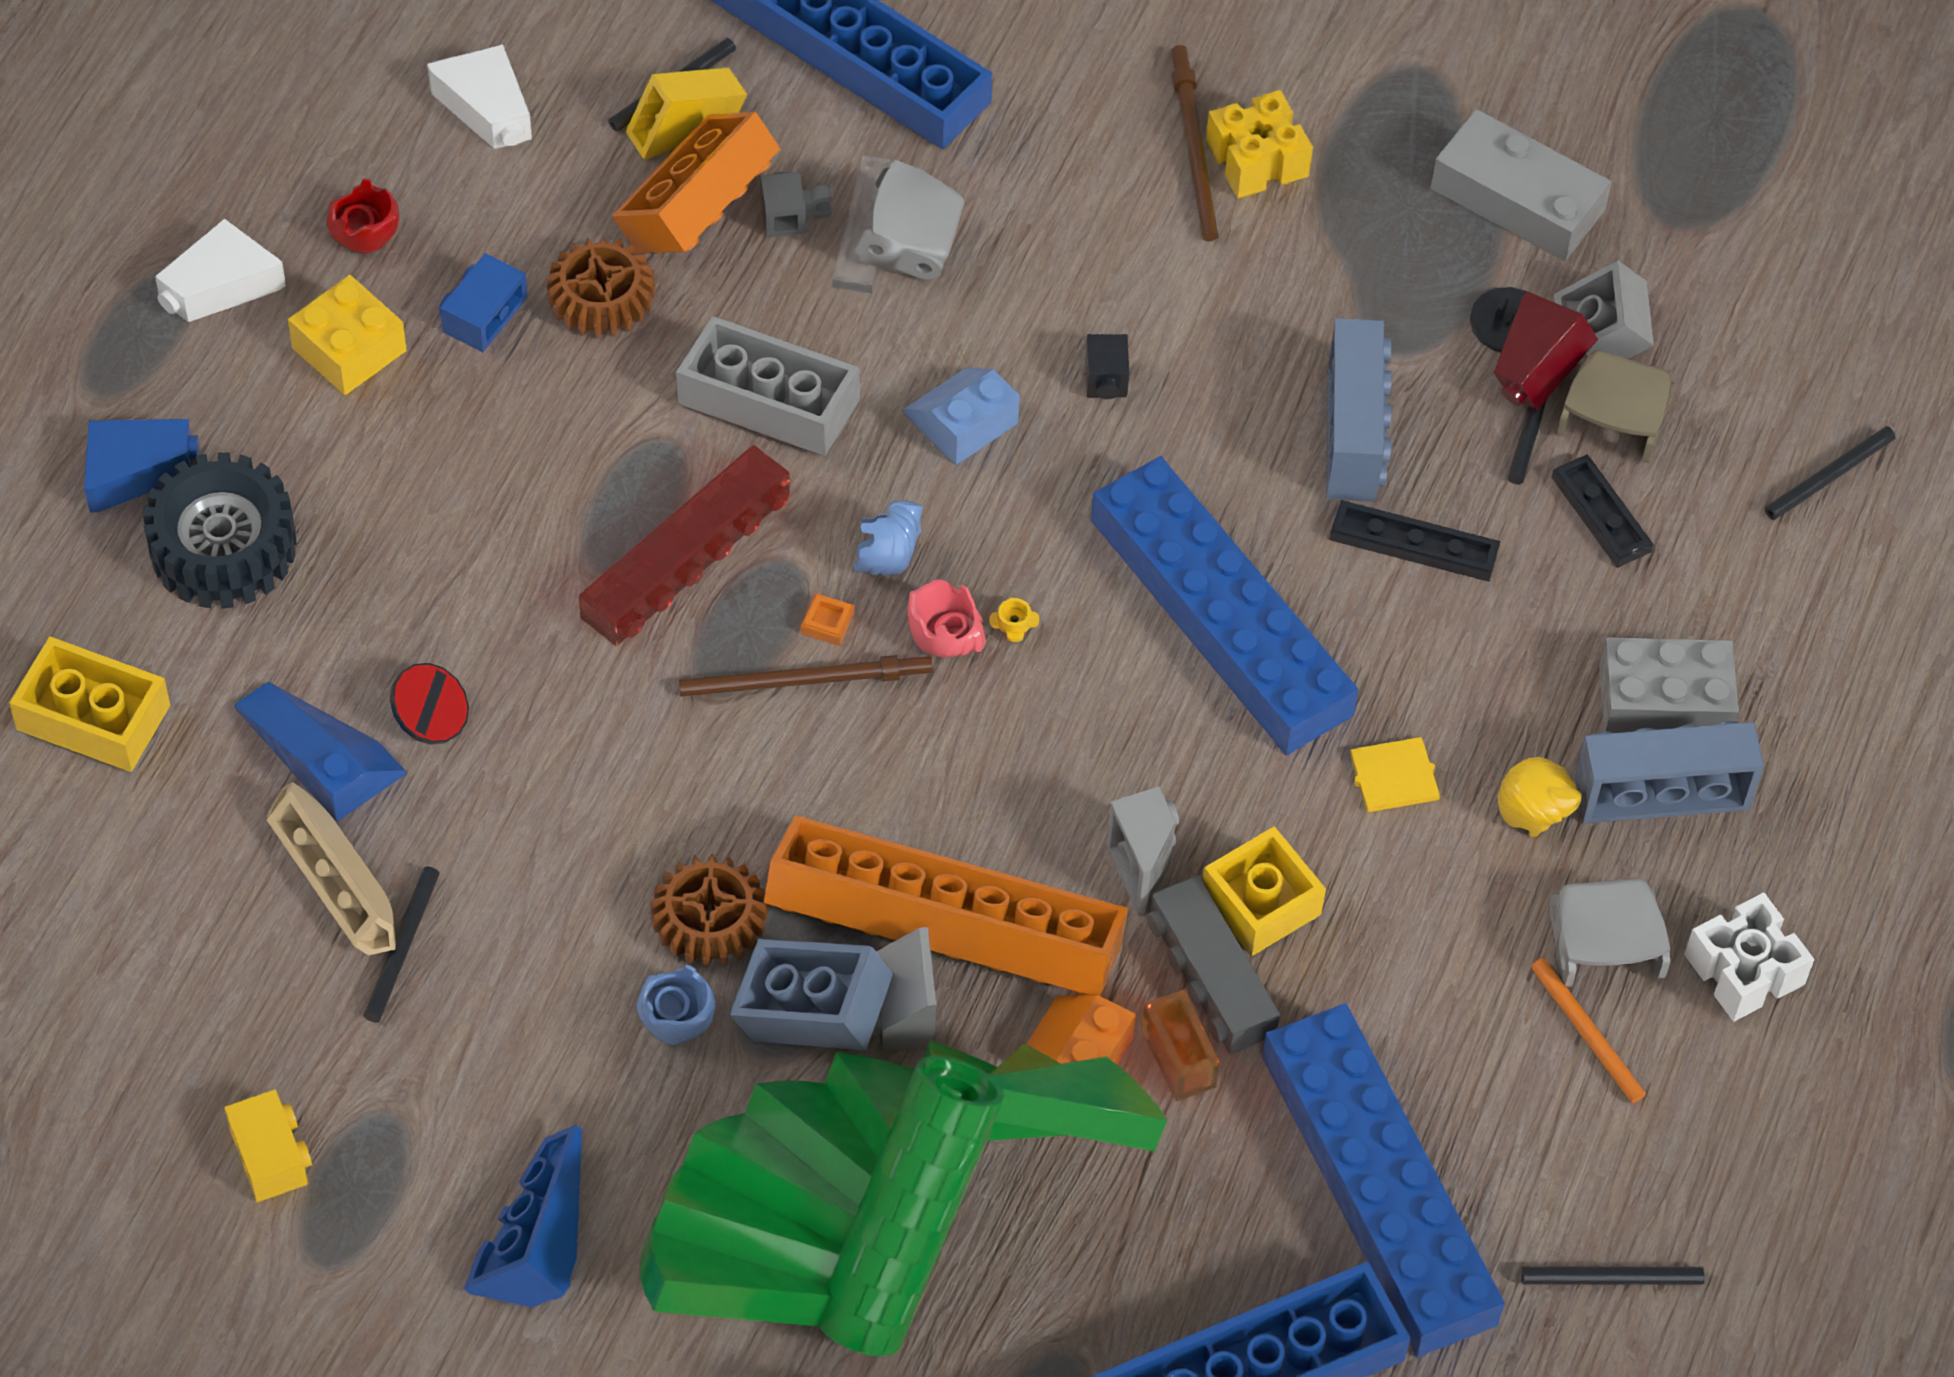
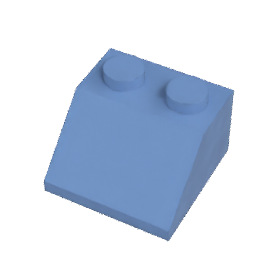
(966, 412)

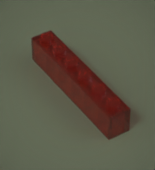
(685, 546)

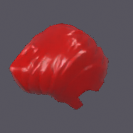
(363, 218)

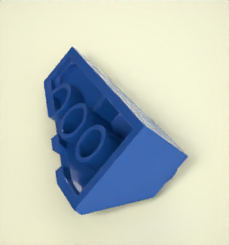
(324, 753)
(539, 1231)

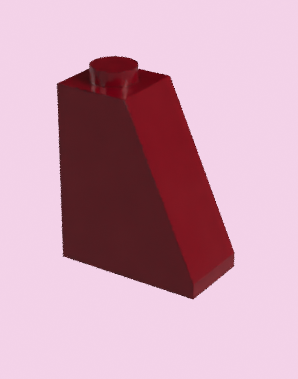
(1541, 350)

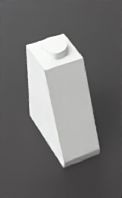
(483, 95)
(218, 274)

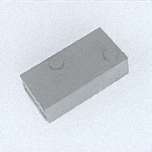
(1520, 185)
(768, 385)

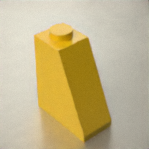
(678, 104)

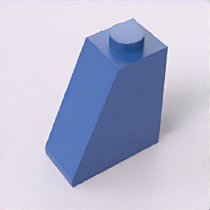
(131, 456)

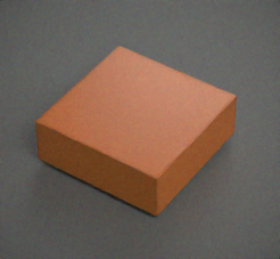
(827, 619)

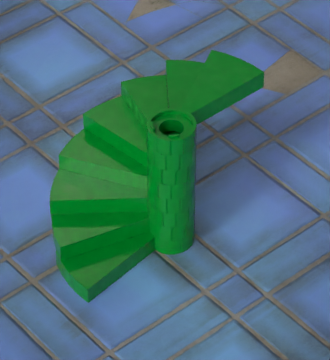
(845, 1188)

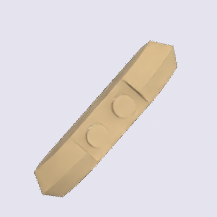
(334, 869)

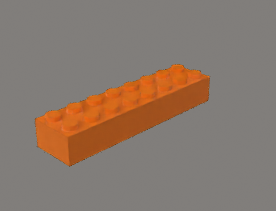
(967, 908)

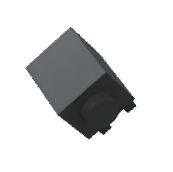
(787, 203)

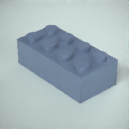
(1358, 410)
(1668, 772)

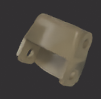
(1619, 397)

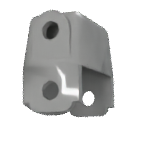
(911, 222)
(1608, 926)

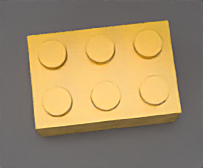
(90, 704)

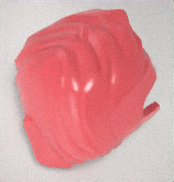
(945, 620)

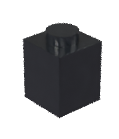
(1107, 365)

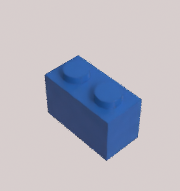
(483, 302)

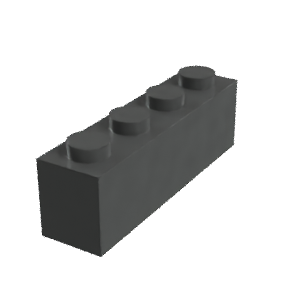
(1212, 964)

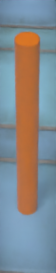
(1588, 1030)

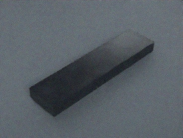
(1415, 540)

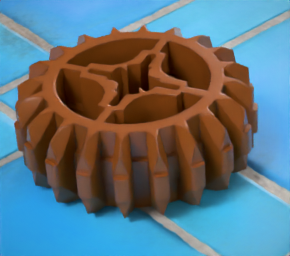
(600, 287)
(687, 897)

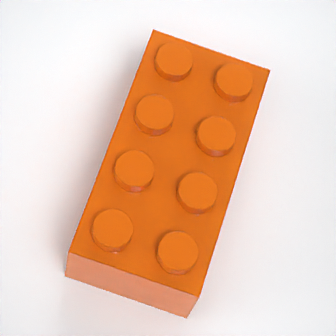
(696, 183)

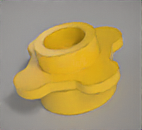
(1014, 609)

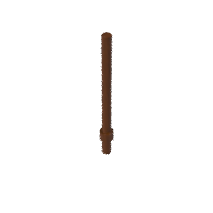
(1185, 84)
(888, 668)

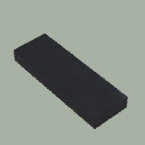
(1602, 511)

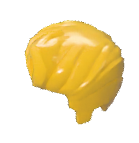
(1537, 795)

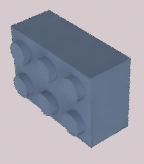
(812, 994)

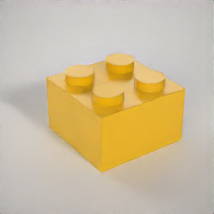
(347, 335)
(1264, 890)

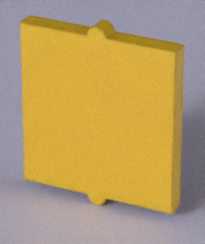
(1394, 774)

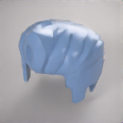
(892, 541)
(676, 1005)

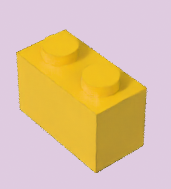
(267, 1145)

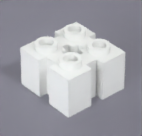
(1748, 956)

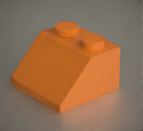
(1084, 1029)

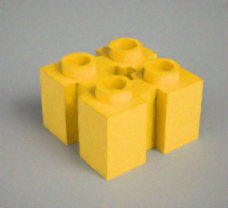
(1259, 144)

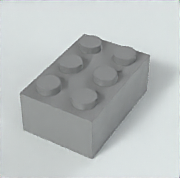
(1667, 683)

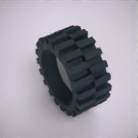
(214, 502)

